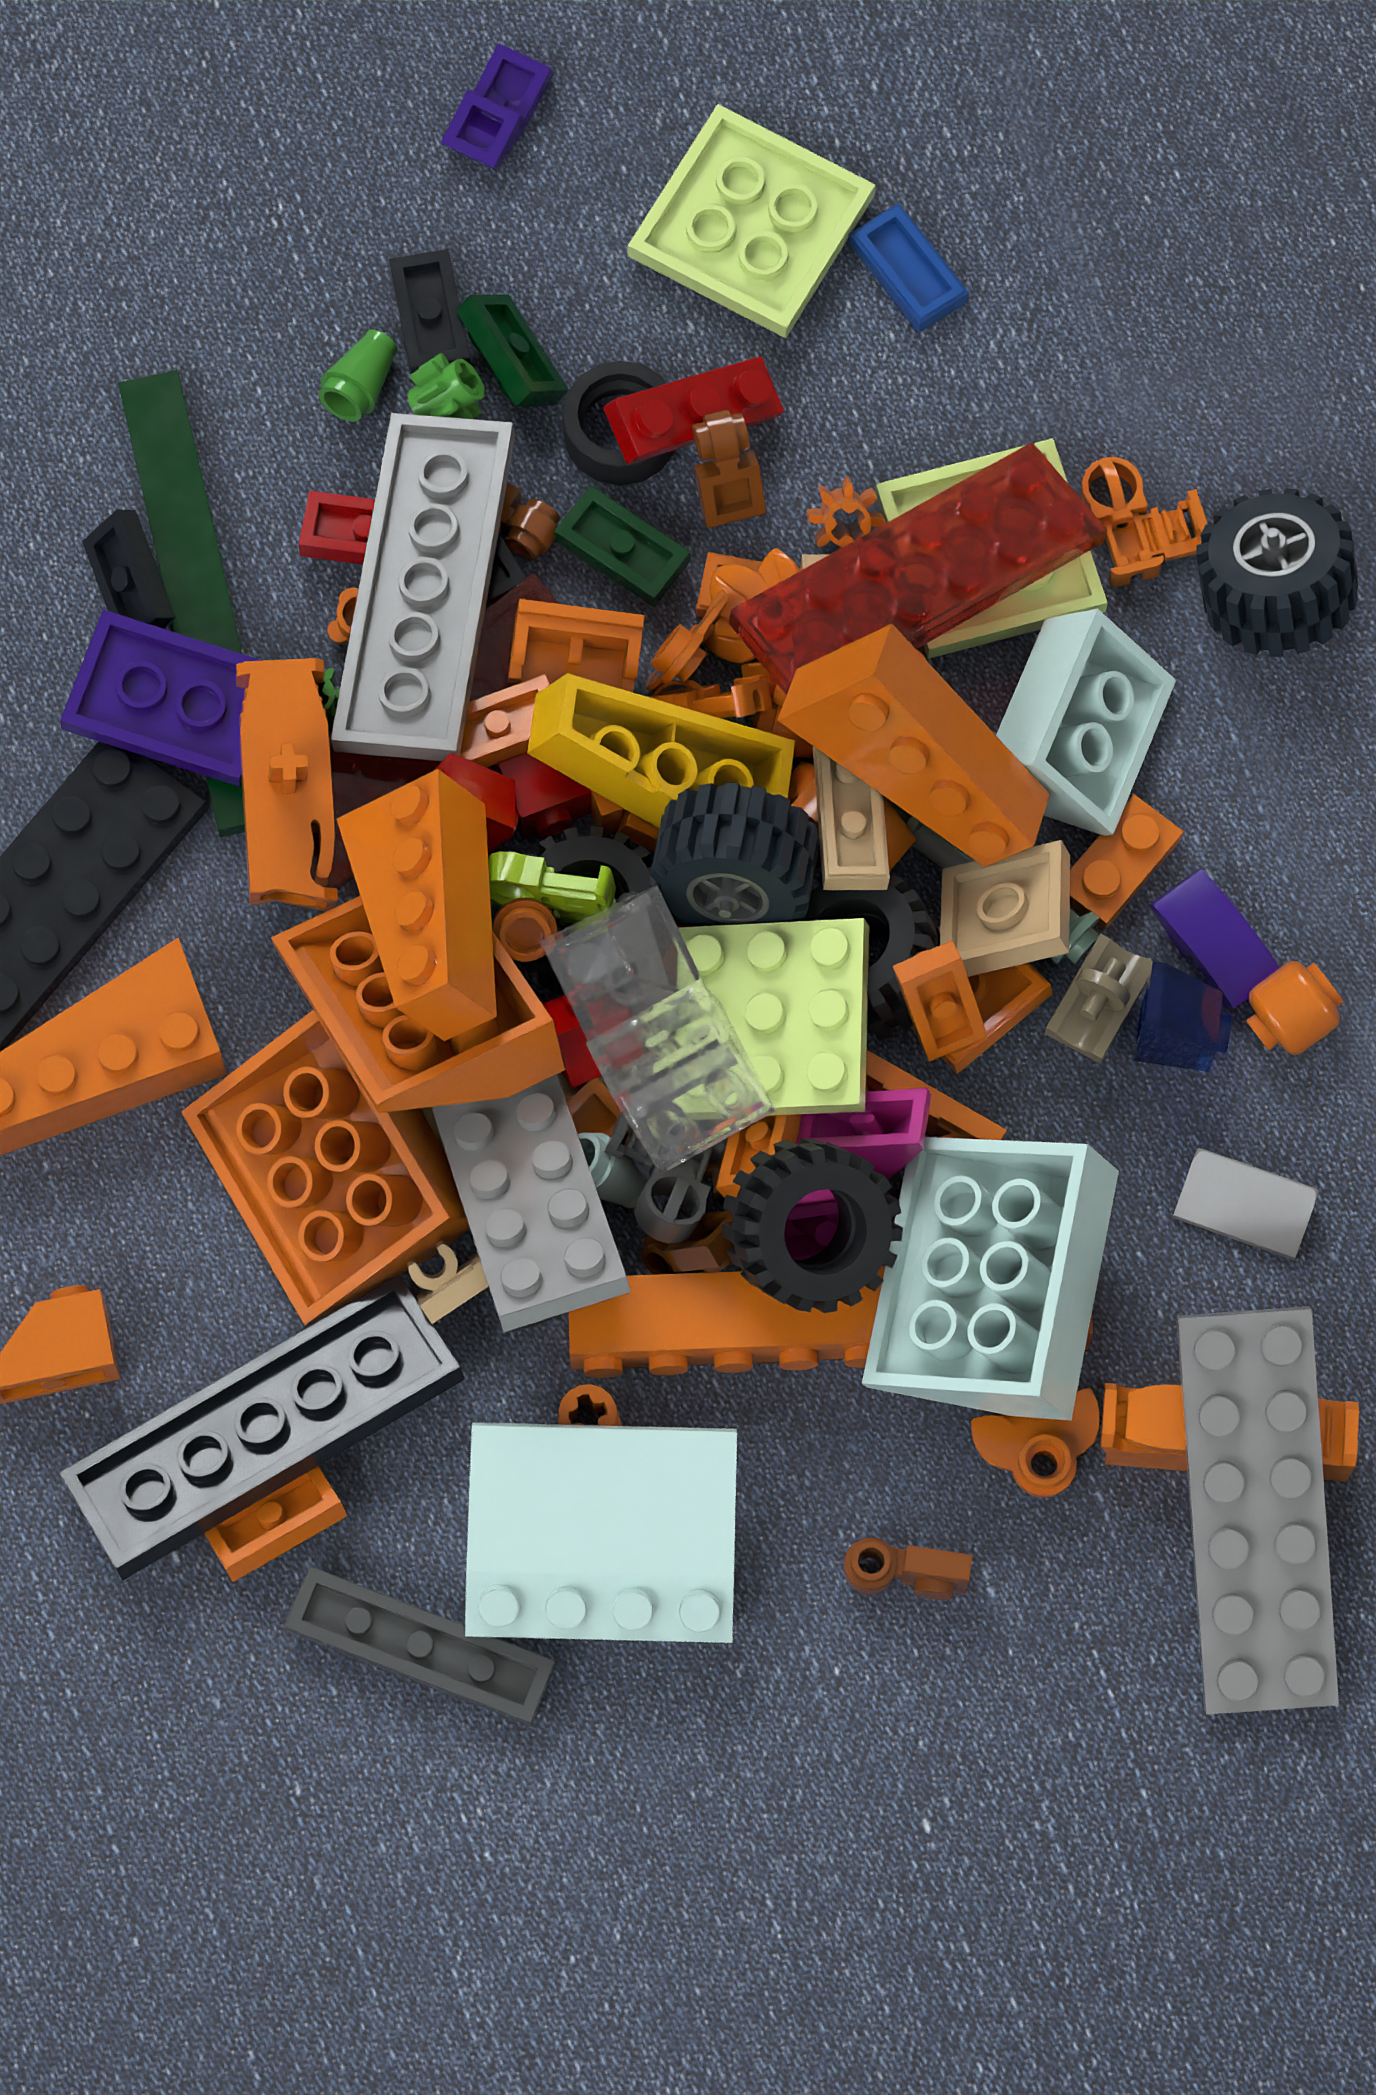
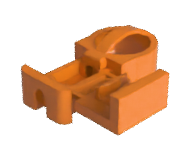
(1143, 534)
(746, 697)

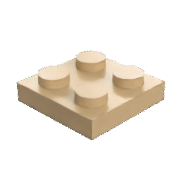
(1008, 909)

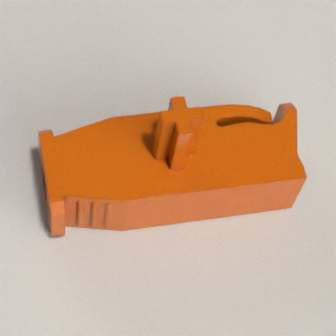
(286, 782)
(1148, 1430)

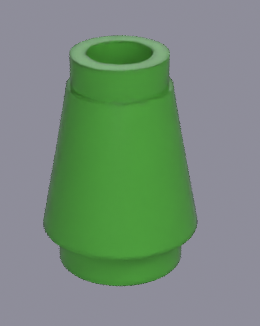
(358, 376)

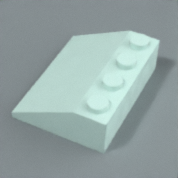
(993, 1275)
(601, 1532)

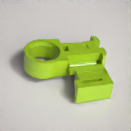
(569, 896)

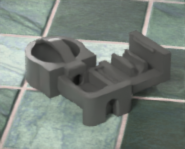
(679, 1183)

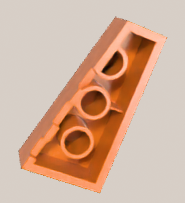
(917, 744)
(428, 899)
(109, 1053)

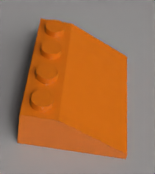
(394, 1055)
(324, 1176)

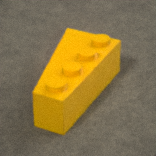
(649, 749)

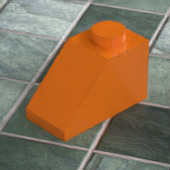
(59, 1346)

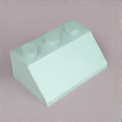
(1085, 717)

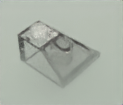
(620, 961)

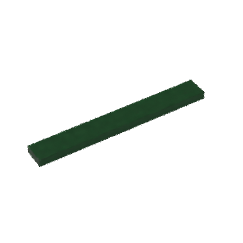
(183, 535)

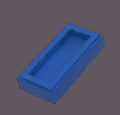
(908, 267)

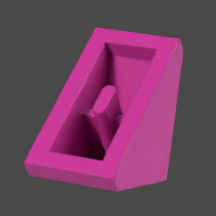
(885, 1134)

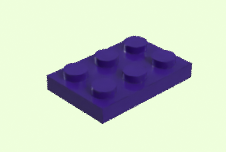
(160, 697)

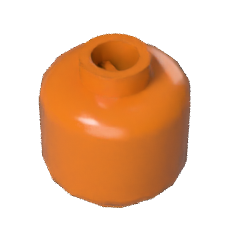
(1294, 1008)

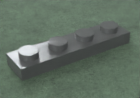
(419, 1646)

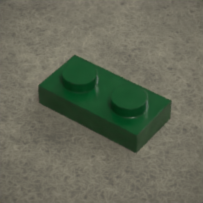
(511, 350)
(622, 546)

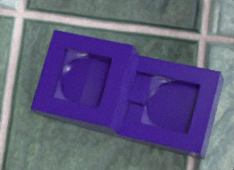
(498, 108)
(1215, 936)

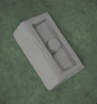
(1246, 1203)

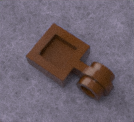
(702, 1250)

